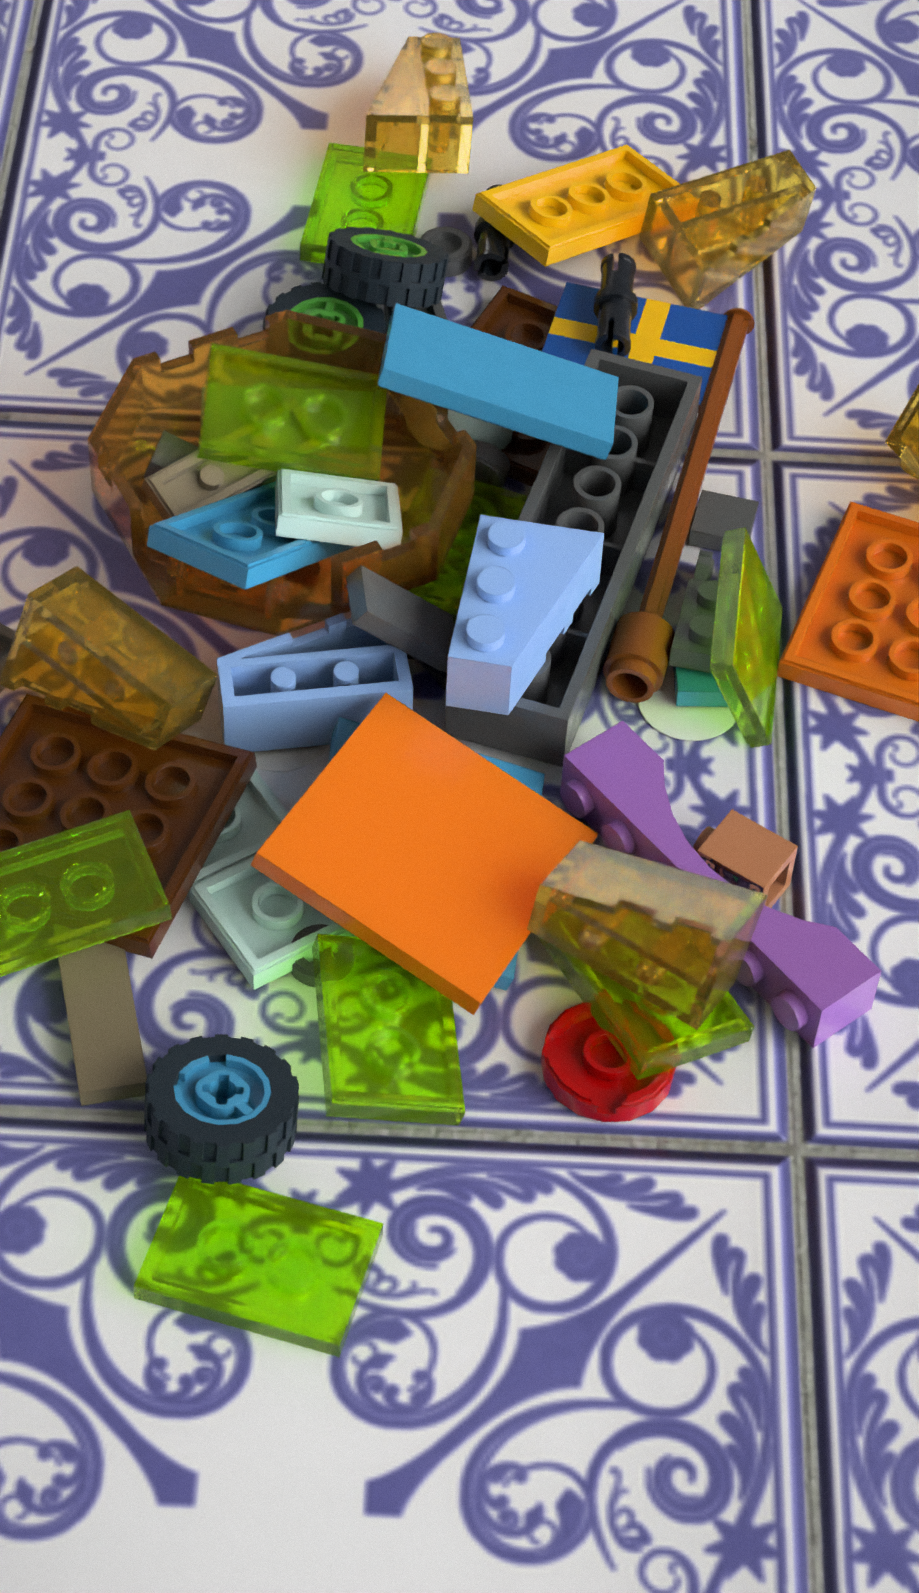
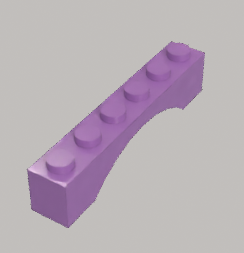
(796, 965)

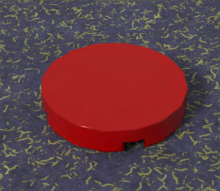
(590, 1073)

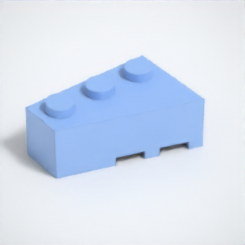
(513, 607)
(298, 688)

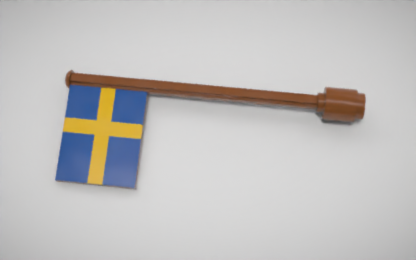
(690, 343)

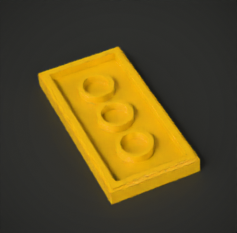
(575, 204)

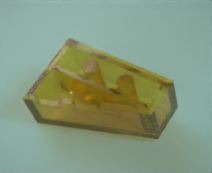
(422, 111)
(725, 224)
(107, 661)
(649, 926)

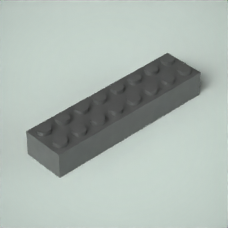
(604, 496)

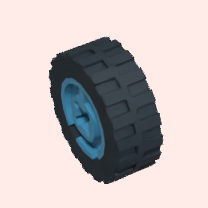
(221, 1109)

